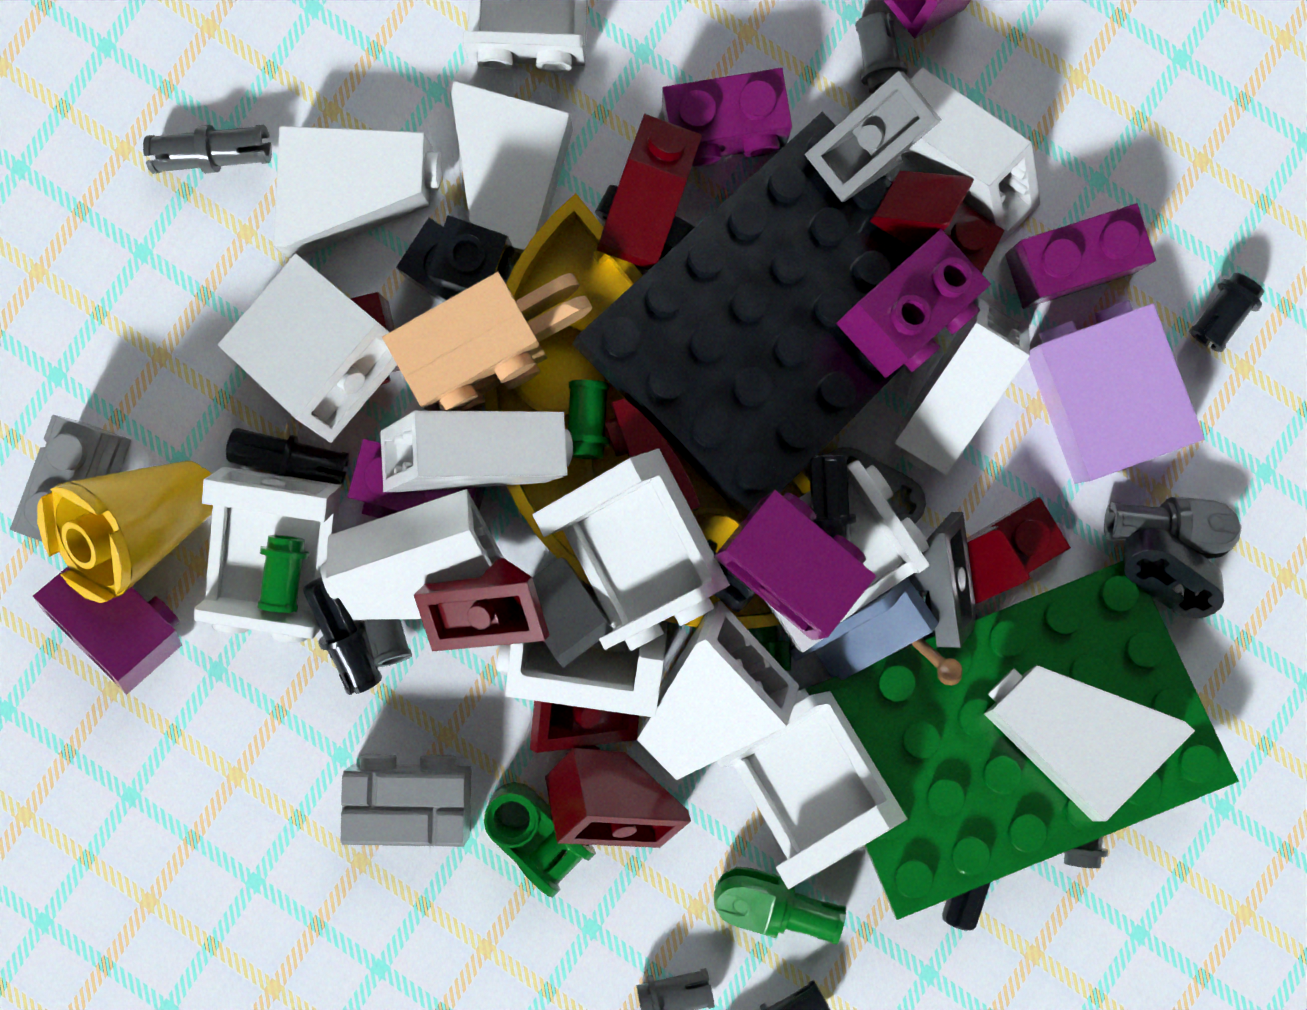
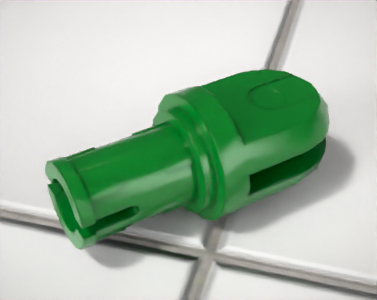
(766, 906)

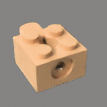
(481, 341)

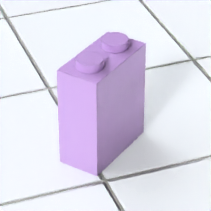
(1113, 391)

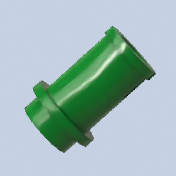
(587, 418)
(281, 573)

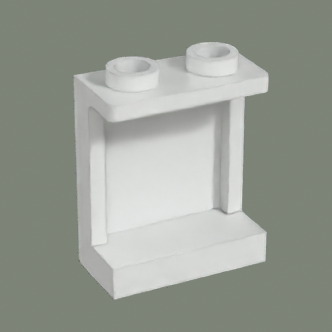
(526, 33)
(311, 348)
(243, 515)
(890, 545)
(638, 548)
(595, 680)
(816, 788)

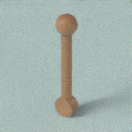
(948, 669)

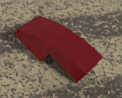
(634, 435)

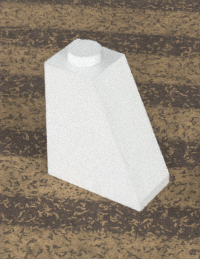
(981, 148)
(509, 160)
(347, 183)
(963, 389)
(474, 449)
(390, 558)
(717, 697)
(1084, 737)

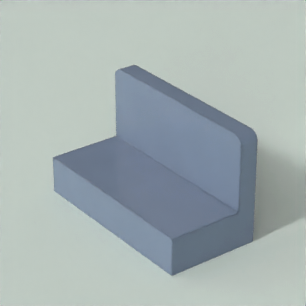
(874, 632)

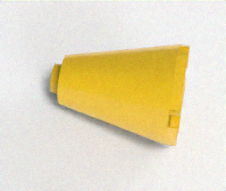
(121, 524)

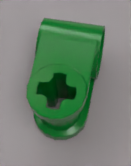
(535, 842)

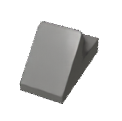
(873, 137)

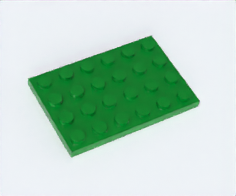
(966, 788)

